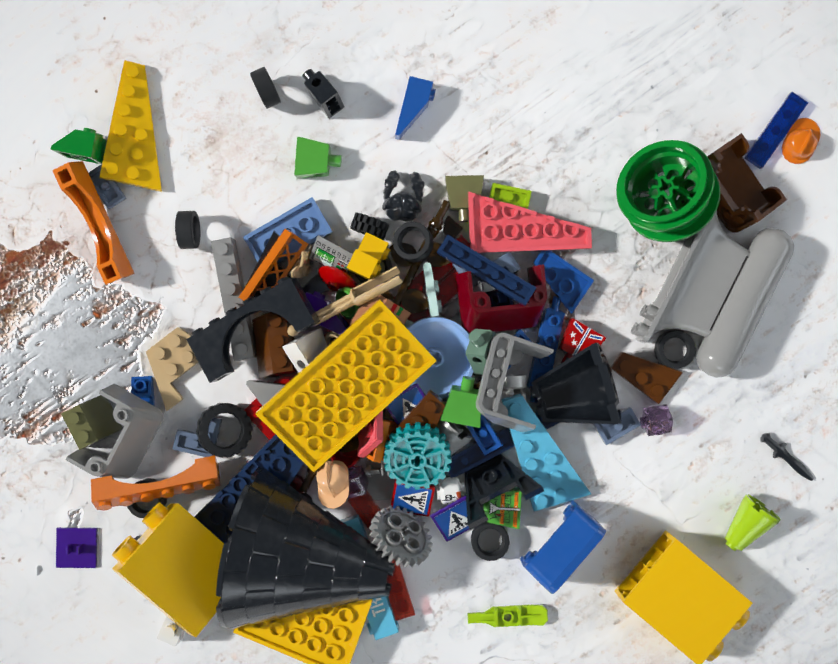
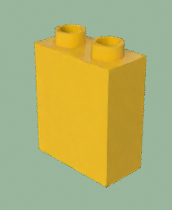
(174, 566)
(684, 599)

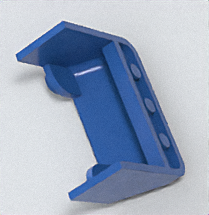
(565, 548)

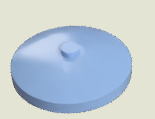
(448, 345)

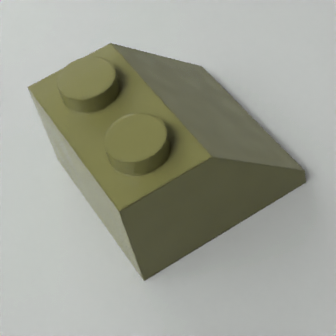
(91, 421)

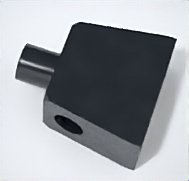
(323, 92)

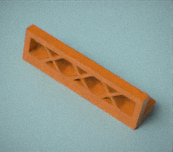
(271, 261)

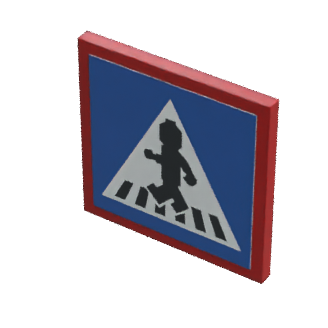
(413, 500)

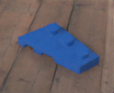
(564, 279)

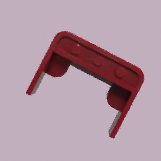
(478, 313)

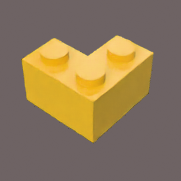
(368, 257)

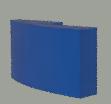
(143, 388)

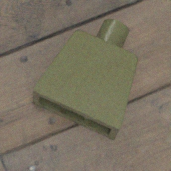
(457, 192)

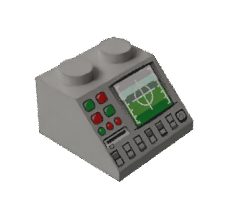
(328, 254)

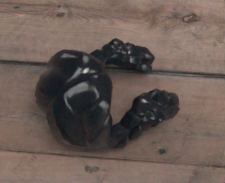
(402, 205)

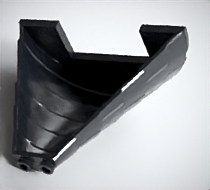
(292, 558)

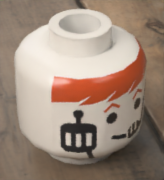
(449, 490)

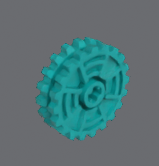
(417, 456)

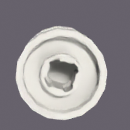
(513, 385)

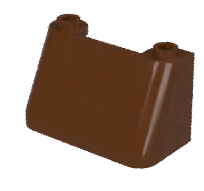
(741, 195)

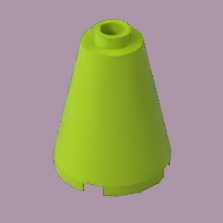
(750, 523)

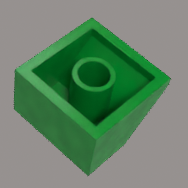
(82, 146)

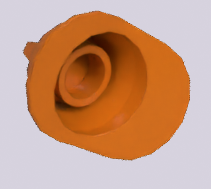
(801, 141)

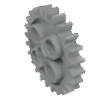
(400, 536)

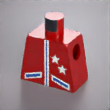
(577, 338)

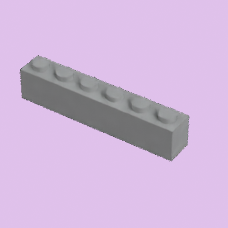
(231, 286)

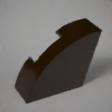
(451, 227)

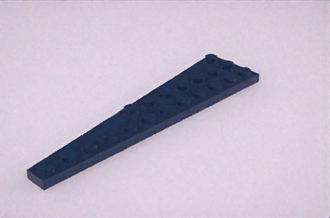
(275, 458)

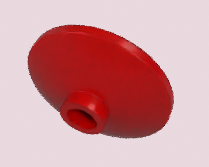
(335, 278)

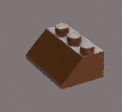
(269, 337)

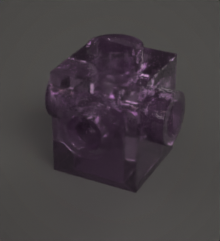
(656, 420)

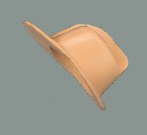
(333, 484)

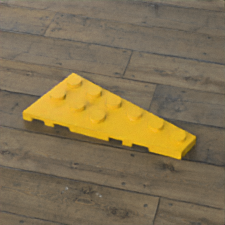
(131, 145)

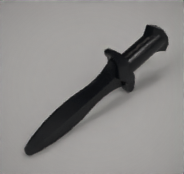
(780, 451)

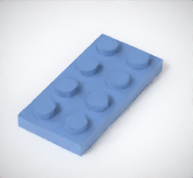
(303, 220)

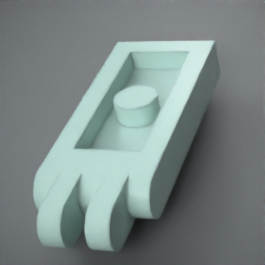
(431, 289)

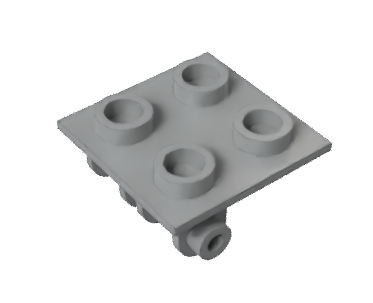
(380, 484)

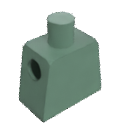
(478, 349)

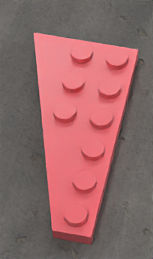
(511, 228)

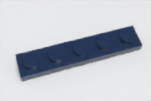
(486, 270)

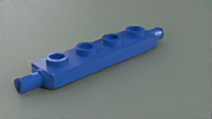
(549, 337)

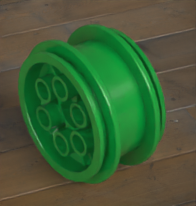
(681, 216)

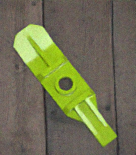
(521, 616)

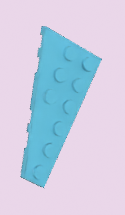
(543, 459)

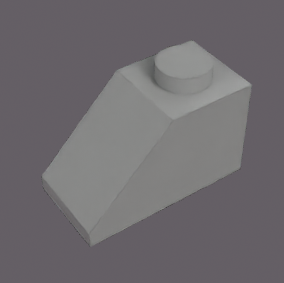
(264, 390)

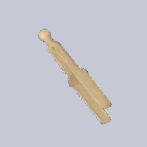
(358, 296)

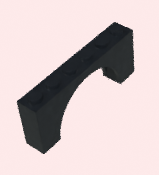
(213, 342)

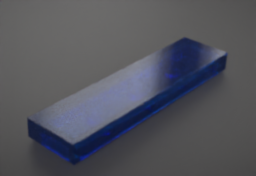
(776, 130)

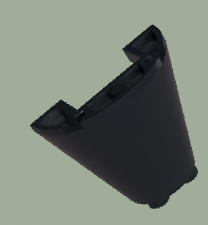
(578, 390)

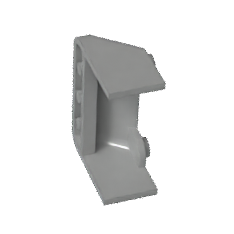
(504, 351)
(140, 426)

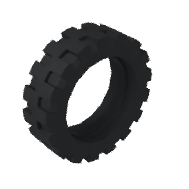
(209, 414)

